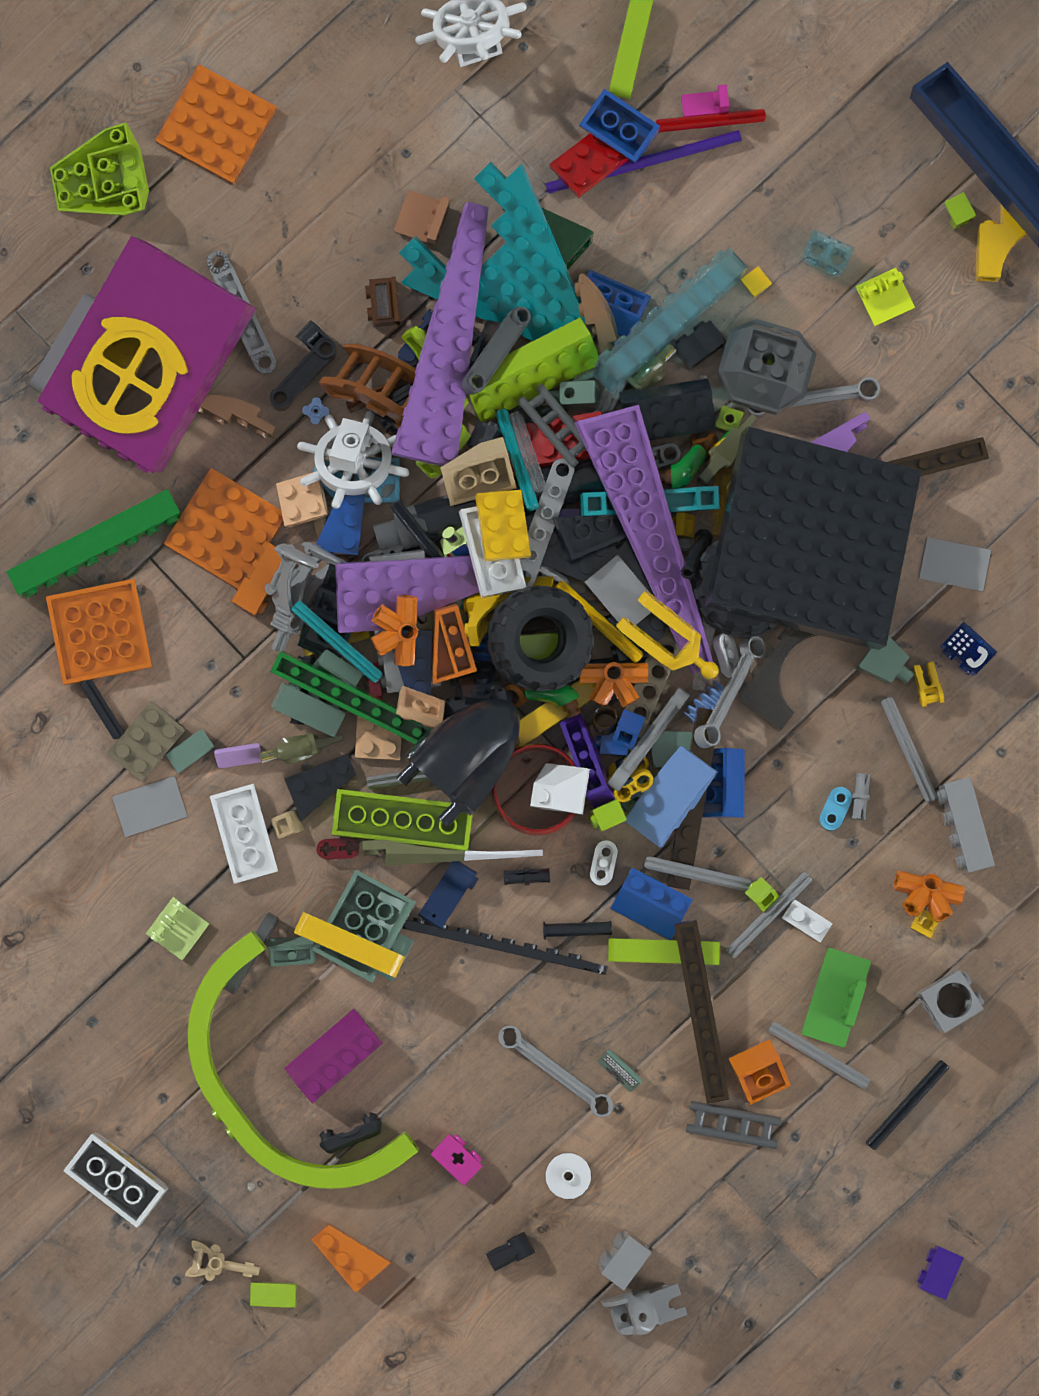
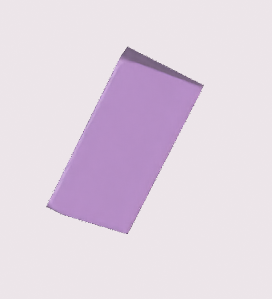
(238, 755)

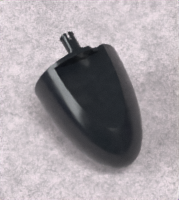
(466, 754)

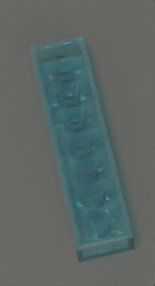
(669, 320)

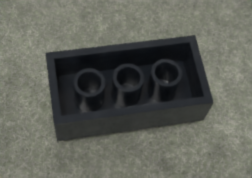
(673, 408)

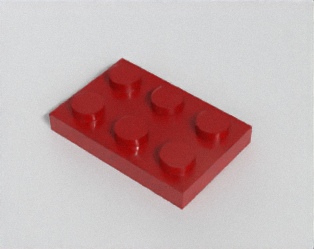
(586, 164)

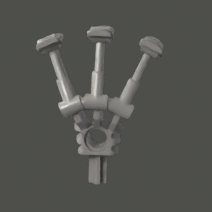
(295, 585)

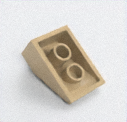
(478, 471)

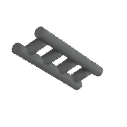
(542, 423)
(724, 1113)

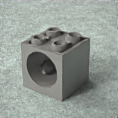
(930, 996)

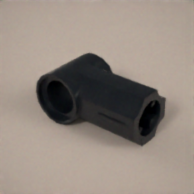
(514, 1250)

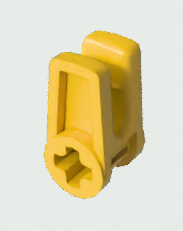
(926, 692)

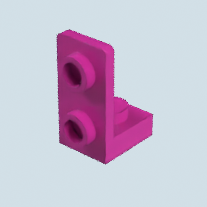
(706, 102)

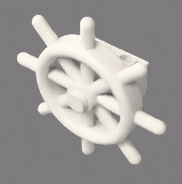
(473, 33)
(351, 455)

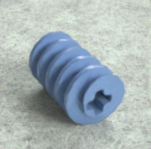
(708, 701)

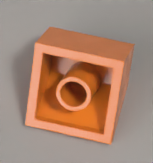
(759, 1072)

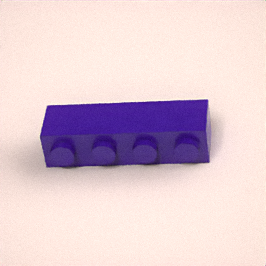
(587, 756)

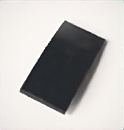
(326, 609)

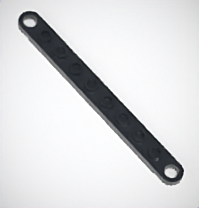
(506, 945)

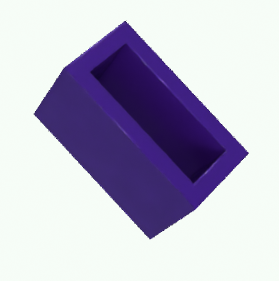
(939, 1272)

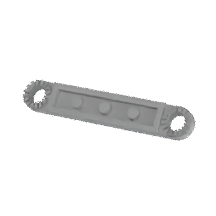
(253, 335)
(542, 522)

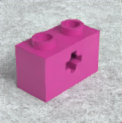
(461, 1171)

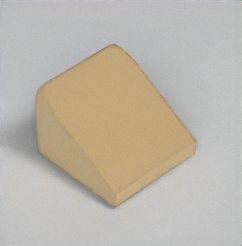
(287, 824)

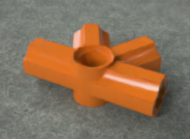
(393, 623)
(621, 687)
(928, 892)

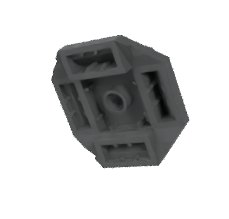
(761, 385)

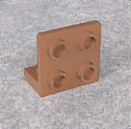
(422, 217)

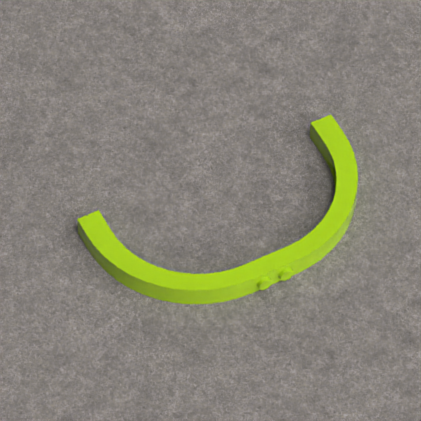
(236, 1121)

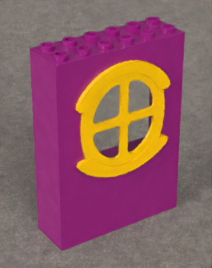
(169, 310)

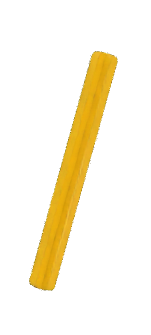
(605, 626)

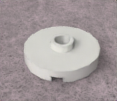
(568, 1163)

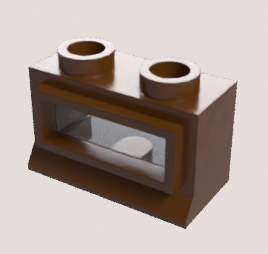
(384, 302)

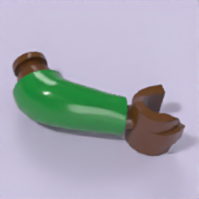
(687, 467)
(562, 697)

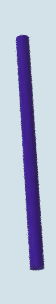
(663, 156)

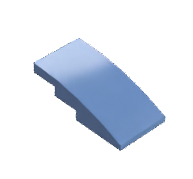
(671, 796)

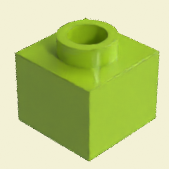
(722, 425)
(761, 894)

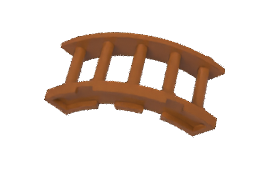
(378, 402)

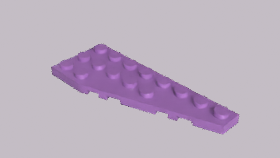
(367, 585)

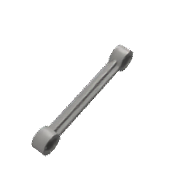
(832, 394)
(730, 692)
(648, 739)
(555, 1071)

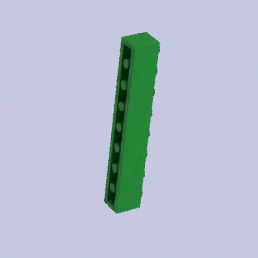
(94, 543)
(347, 696)

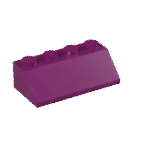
(333, 1056)

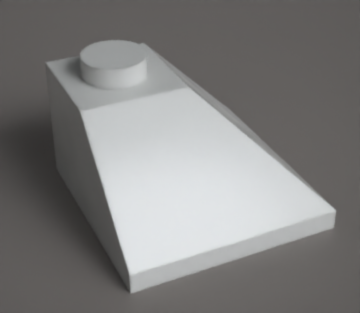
(560, 788)

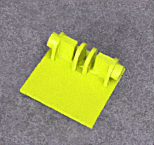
(885, 296)

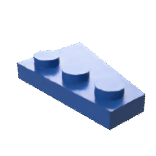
(343, 527)

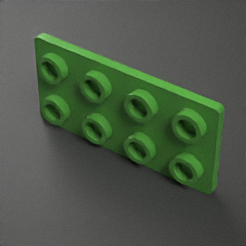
(836, 997)

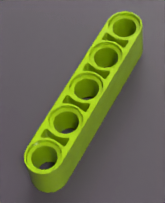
(630, 48)
(657, 951)

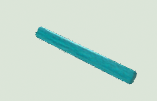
(517, 460)
(336, 641)

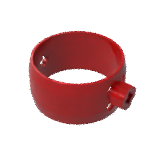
(535, 832)

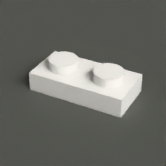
(806, 920)

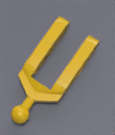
(688, 654)

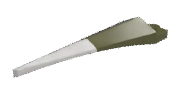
(402, 854)

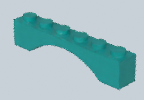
(677, 499)

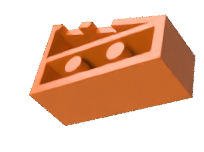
(251, 593)
(450, 646)
(349, 1256)

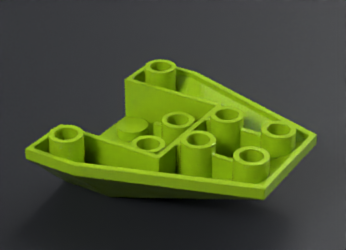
(102, 175)

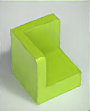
(960, 211)

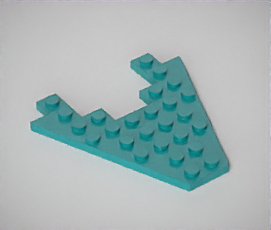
(521, 272)

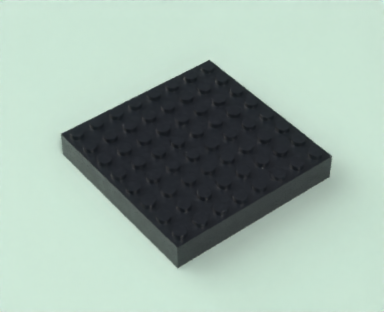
(813, 538)

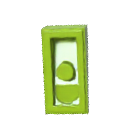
(273, 1294)

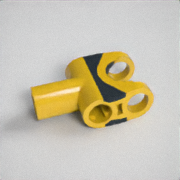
(631, 787)

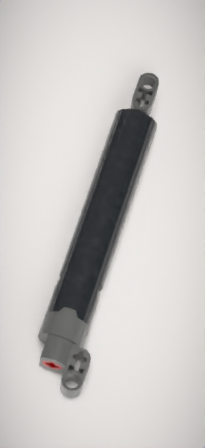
(437, 514)

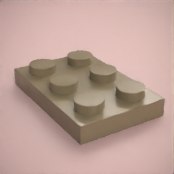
(146, 741)

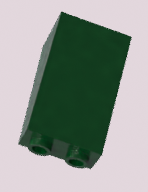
(569, 236)

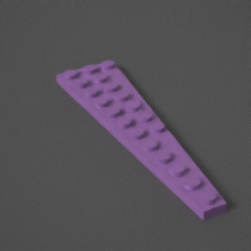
(436, 399)
(631, 479)

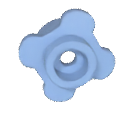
(309, 410)

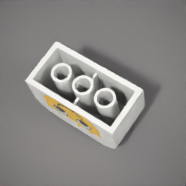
(116, 1179)

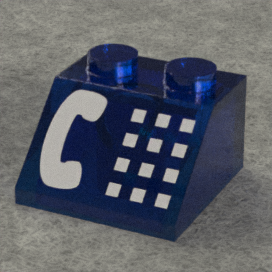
(967, 649)

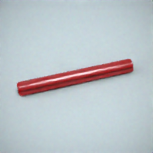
(711, 120)

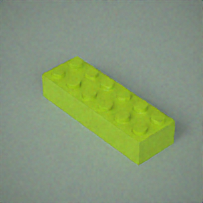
(543, 361)
(398, 820)

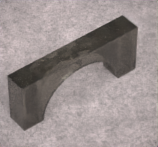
(763, 691)

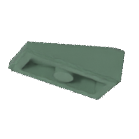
(190, 751)

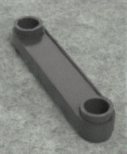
(496, 350)

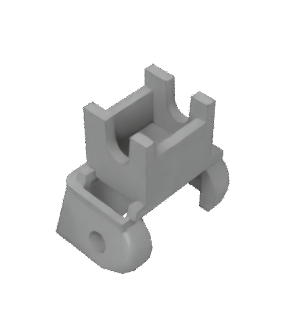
(651, 1303)

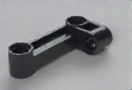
(308, 368)

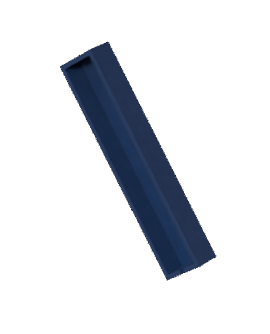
(982, 144)

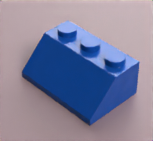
(620, 126)
(625, 302)
(727, 788)
(651, 903)

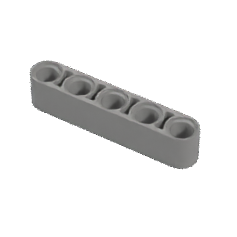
(61, 343)

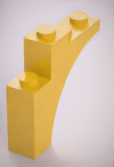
(994, 244)
(482, 610)

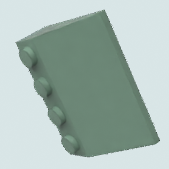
(371, 913)

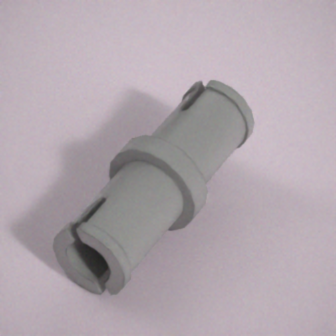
(861, 796)

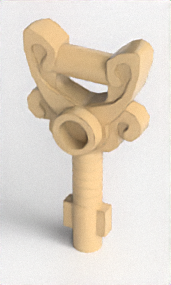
(216, 1263)

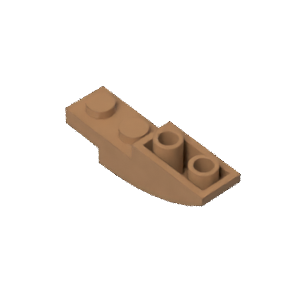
(596, 312)
(226, 408)

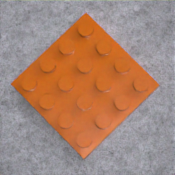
(216, 124)
(224, 528)
(99, 632)

